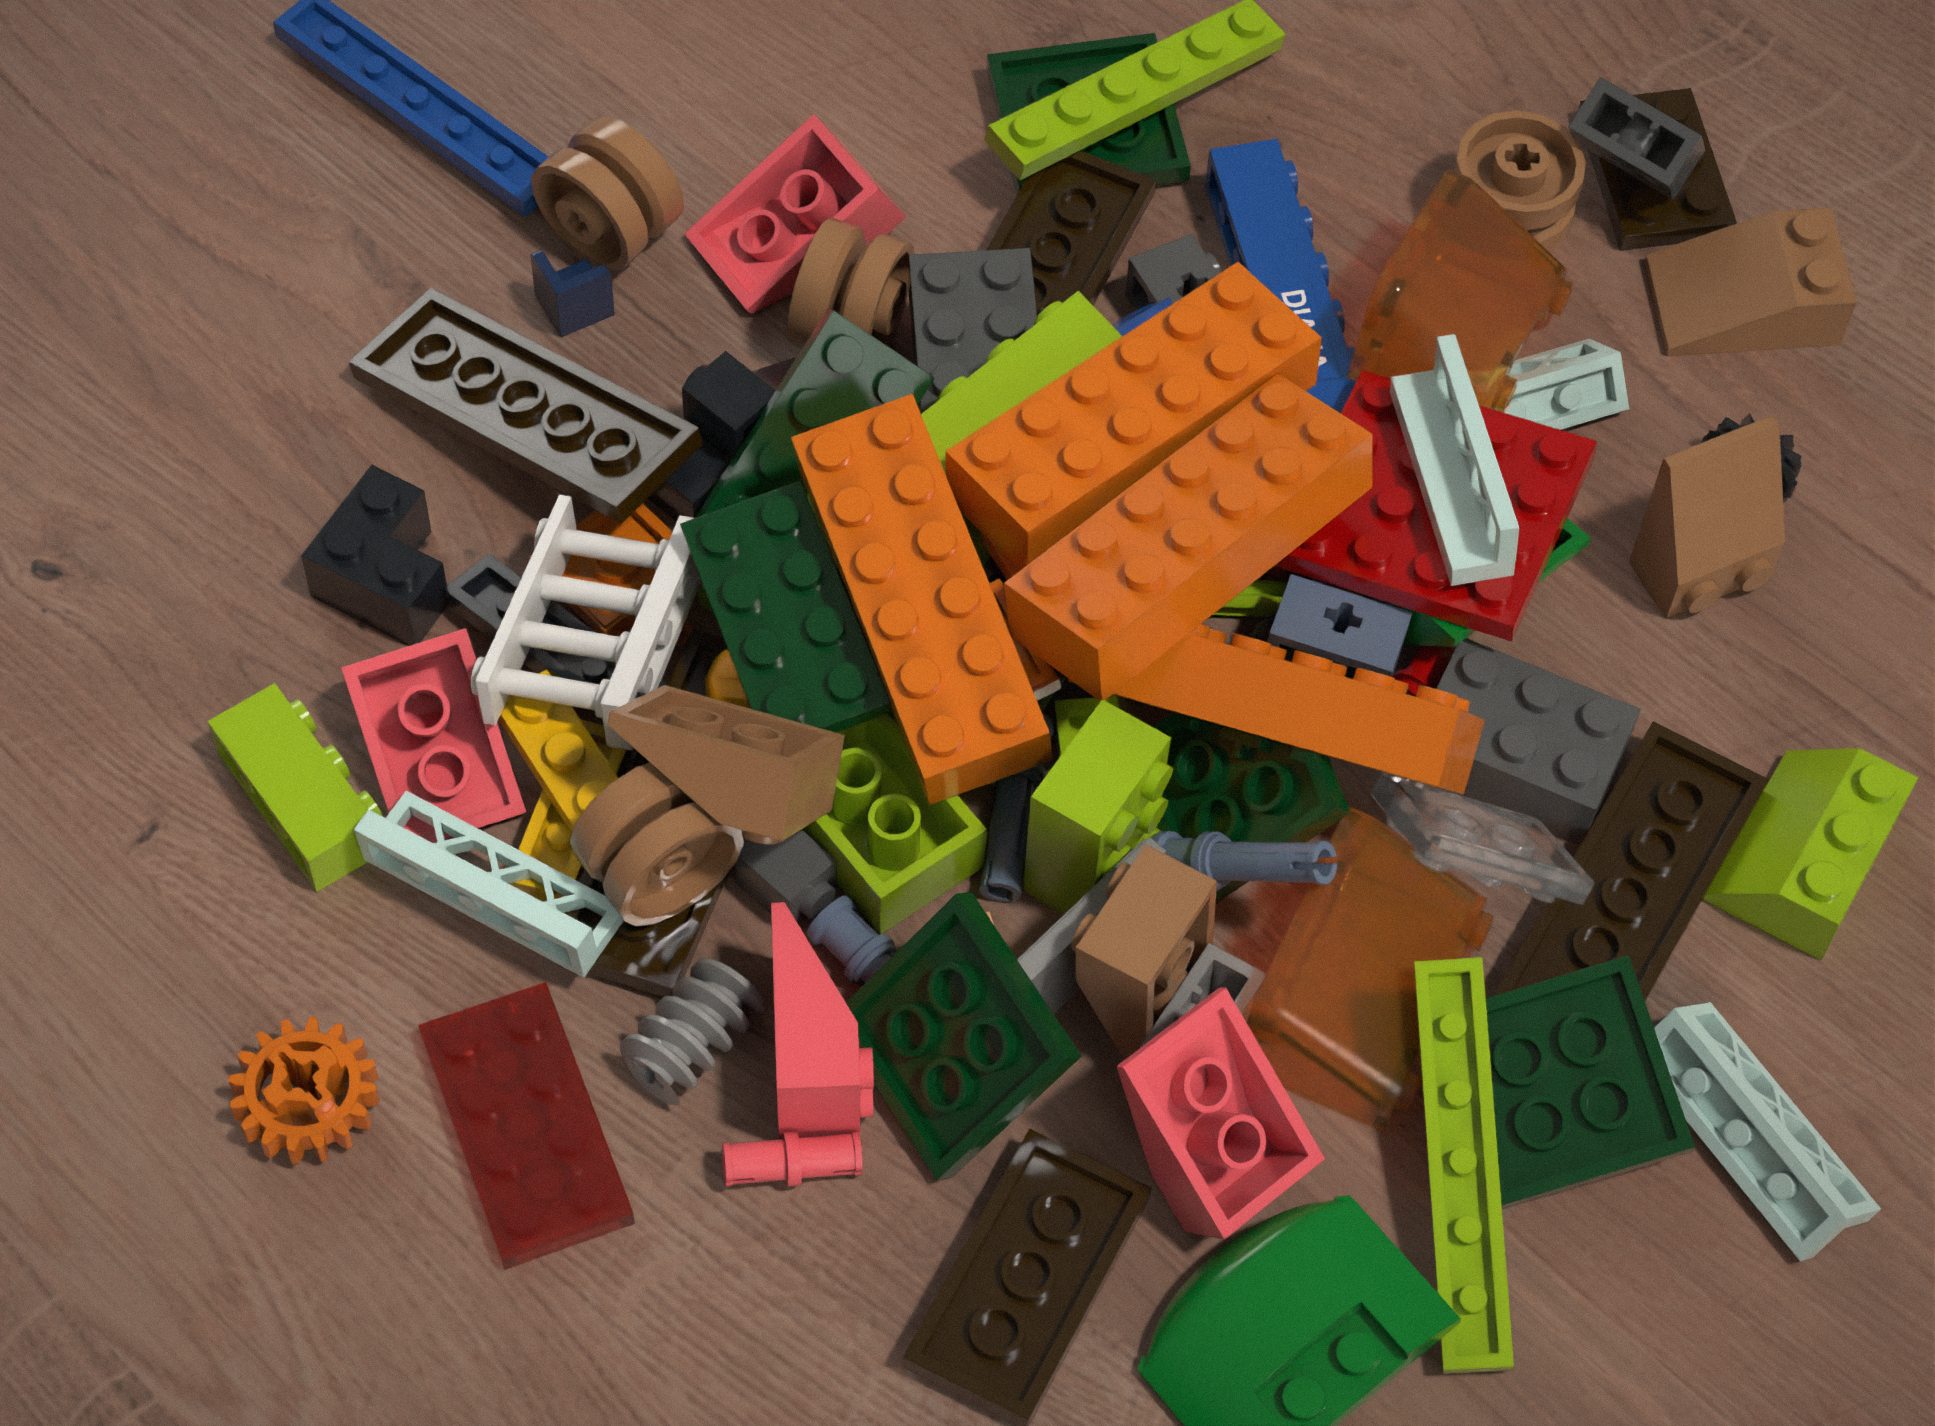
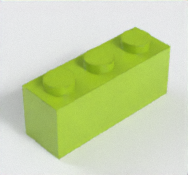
(294, 783)

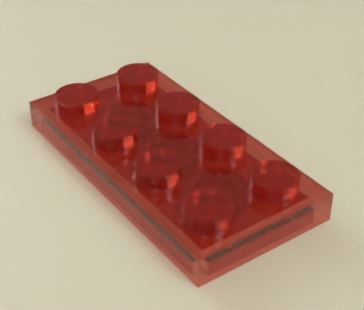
(526, 1125)

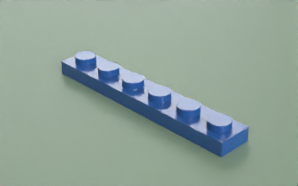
(413, 99)

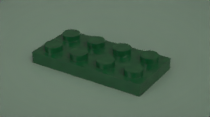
(831, 378)
(785, 611)

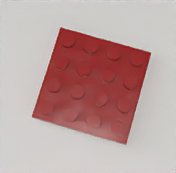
(1386, 538)

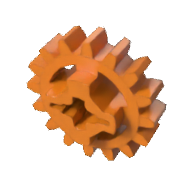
(290, 1115)

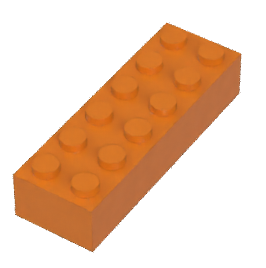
(1125, 412)
(1188, 536)
(922, 599)
(1314, 706)

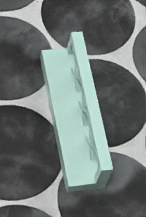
(1569, 385)
(1457, 468)
(487, 894)
(1759, 1132)

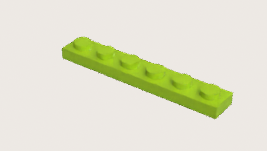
(1134, 88)
(1464, 1164)

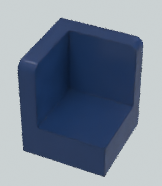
(572, 295)

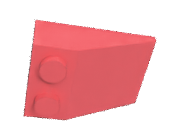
(769, 219)
(431, 733)
(820, 1069)
(1215, 1119)

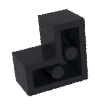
(724, 404)
(371, 560)

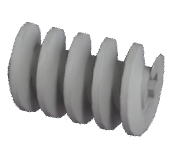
(687, 1026)

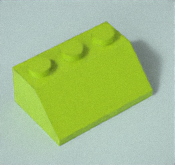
(1811, 844)

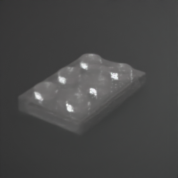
(1481, 839)

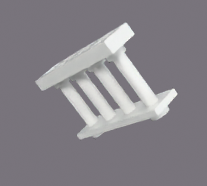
(638, 654)

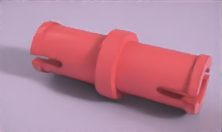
(791, 1158)

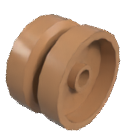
(1527, 168)
(607, 193)
(852, 279)
(652, 846)

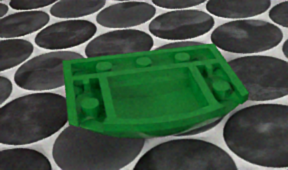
(1293, 1323)

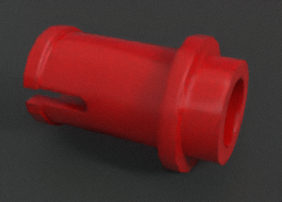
(1425, 668)

